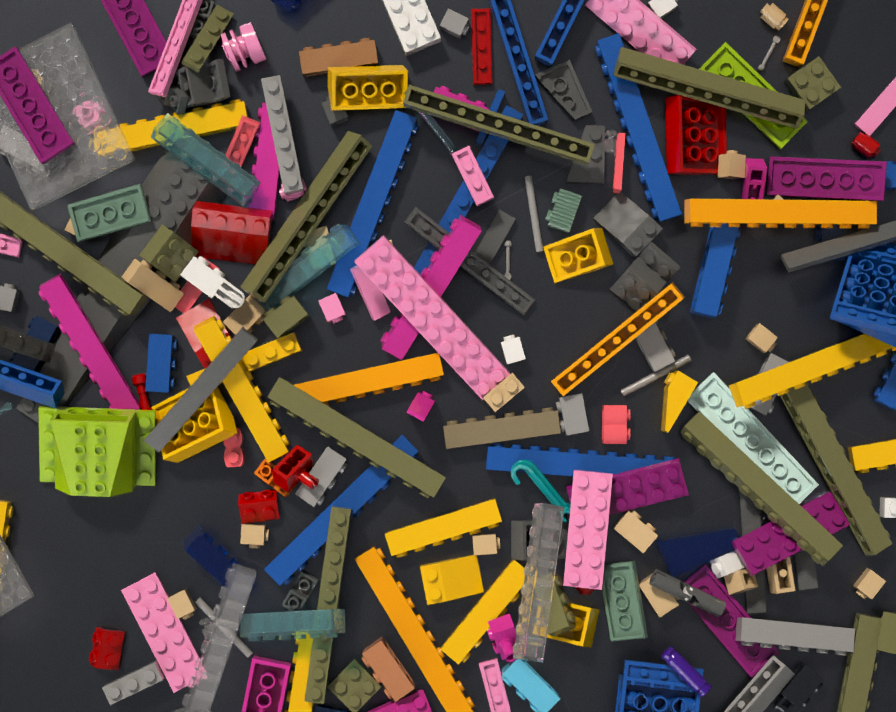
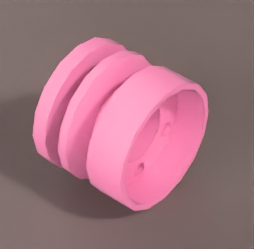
(243, 47)

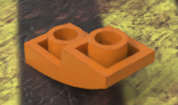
(264, 472)

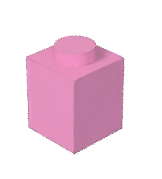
(332, 308)

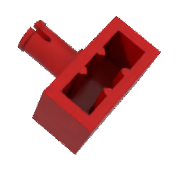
(294, 469)

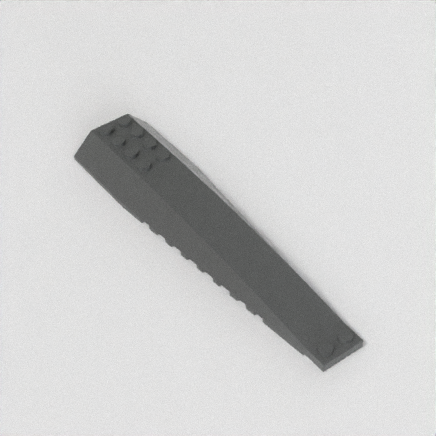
(170, 196)

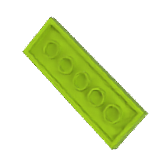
(731, 65)

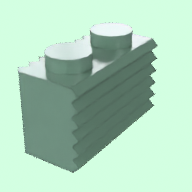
(564, 210)

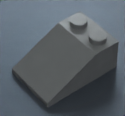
(627, 224)
(520, 539)

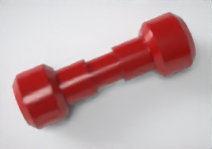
(140, 382)

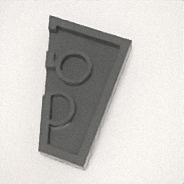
(566, 89)
(595, 170)

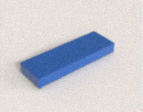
(494, 107)

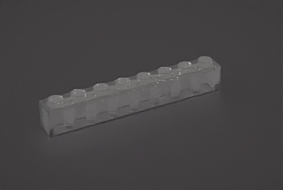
(538, 582)
(220, 638)

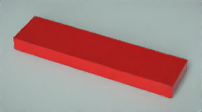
(481, 47)

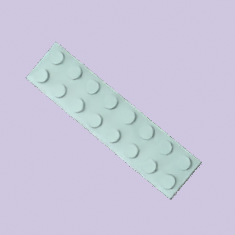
(751, 437)

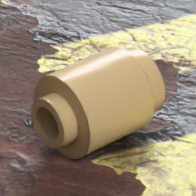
(773, 16)

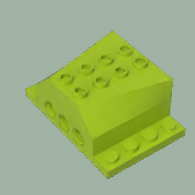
(96, 450)

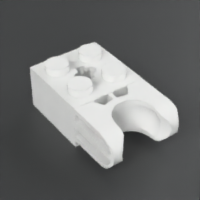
(212, 282)

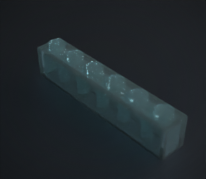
(205, 159)
(312, 263)
(293, 623)

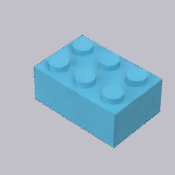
(530, 685)

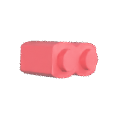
(615, 424)
(234, 453)

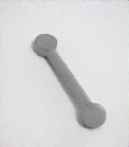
(776, 39)
(508, 244)

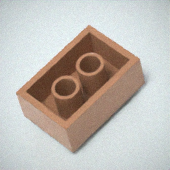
(388, 669)

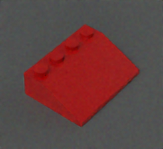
(694, 136)
(230, 232)

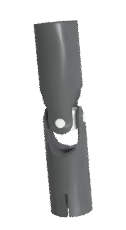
(689, 594)

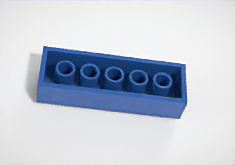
(714, 271)

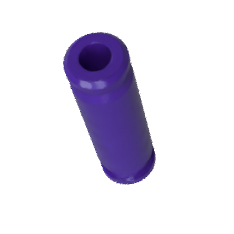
(686, 671)

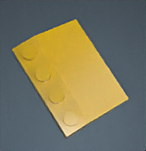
(204, 429)

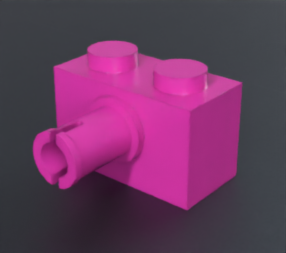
(504, 634)

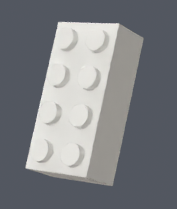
(412, 24)

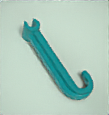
(541, 482)

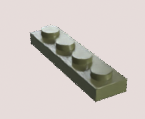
(207, 38)

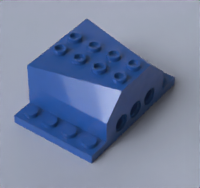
(869, 293)
(654, 689)

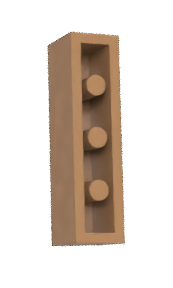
(347, 54)

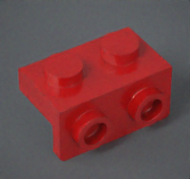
(258, 506)
(106, 648)

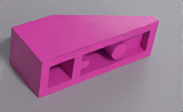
(754, 180)
(421, 406)

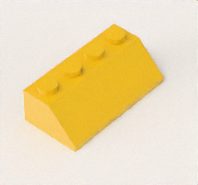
(367, 87)

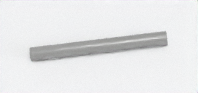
(533, 213)
(656, 375)
(237, 641)

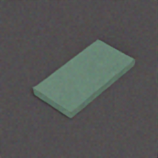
(109, 213)
(623, 602)

